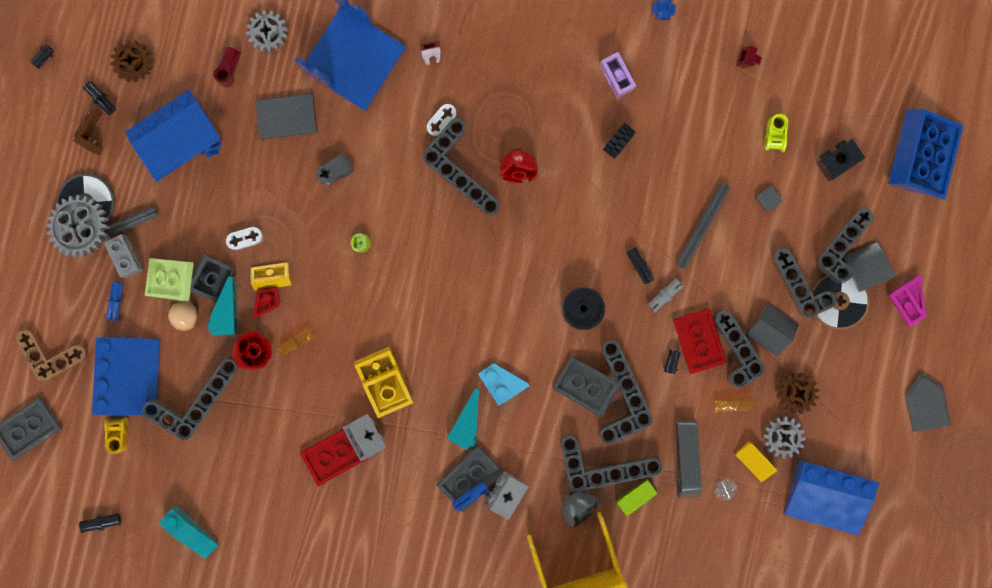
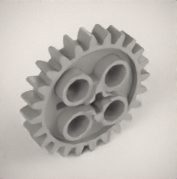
(77, 226)

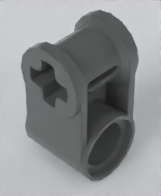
(337, 168)

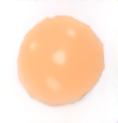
(183, 315)

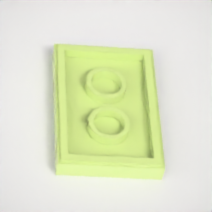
(169, 279)

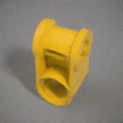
(117, 433)

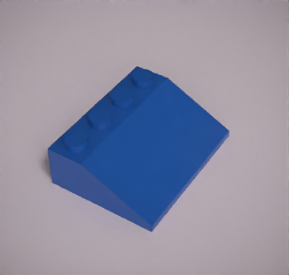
(173, 135)
(926, 153)
(125, 375)
(830, 497)

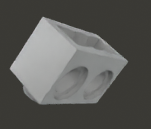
(124, 256)

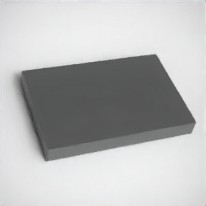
(286, 116)
(586, 386)
(28, 428)
(468, 473)

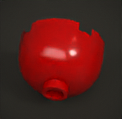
(518, 166)
(251, 351)

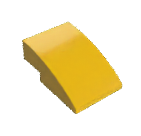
(383, 382)

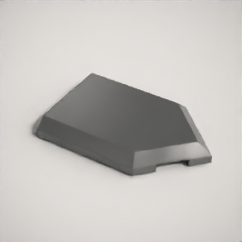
(927, 404)

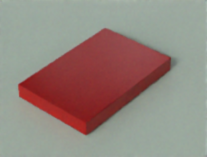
(699, 341)
(330, 457)

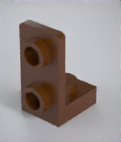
(82, 133)

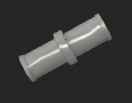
(665, 295)

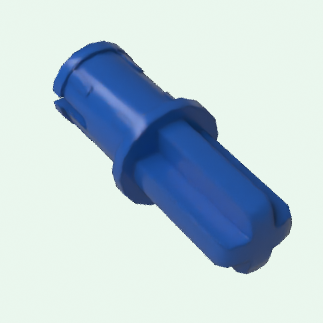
(114, 301)
(471, 495)

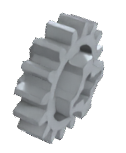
(258, 32)
(777, 442)

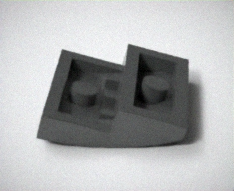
(869, 266)

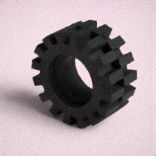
(619, 140)

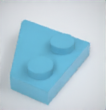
(501, 383)

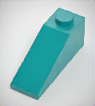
(224, 315)
(465, 428)
(188, 532)

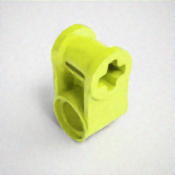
(776, 134)

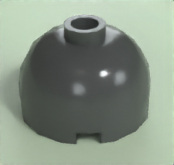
(578, 507)

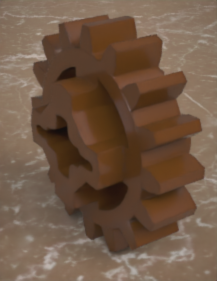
(128, 53)
(790, 396)

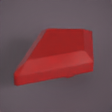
(266, 301)

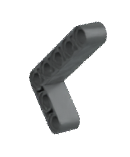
(456, 172)
(627, 394)
(198, 404)
(605, 480)

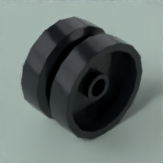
(593, 314)

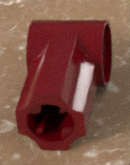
(227, 64)

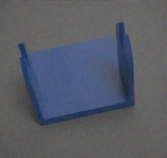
(352, 56)

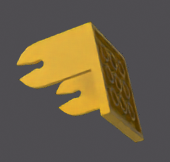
(606, 579)

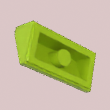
(636, 497)

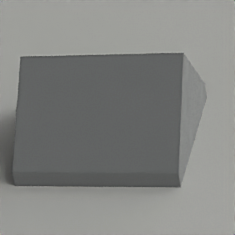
(210, 277)
(772, 330)

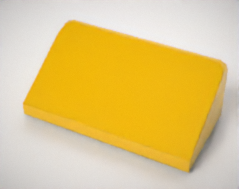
(270, 276)
(755, 461)

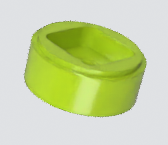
(360, 242)

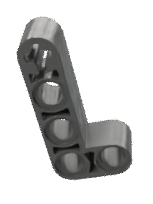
(846, 242)
(799, 281)
(735, 346)
(689, 480)

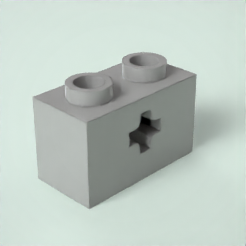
(364, 447)
(506, 504)

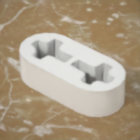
(438, 117)
(243, 234)

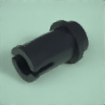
(42, 56)
(672, 362)

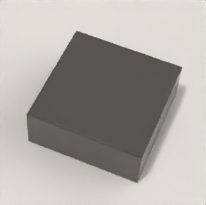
(768, 199)

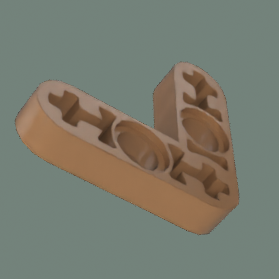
(44, 361)

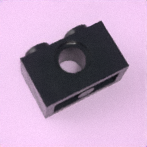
(851, 156)

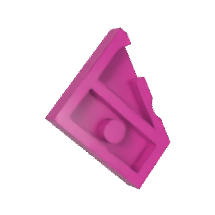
(910, 301)

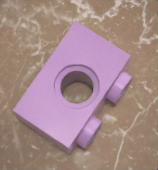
(617, 75)

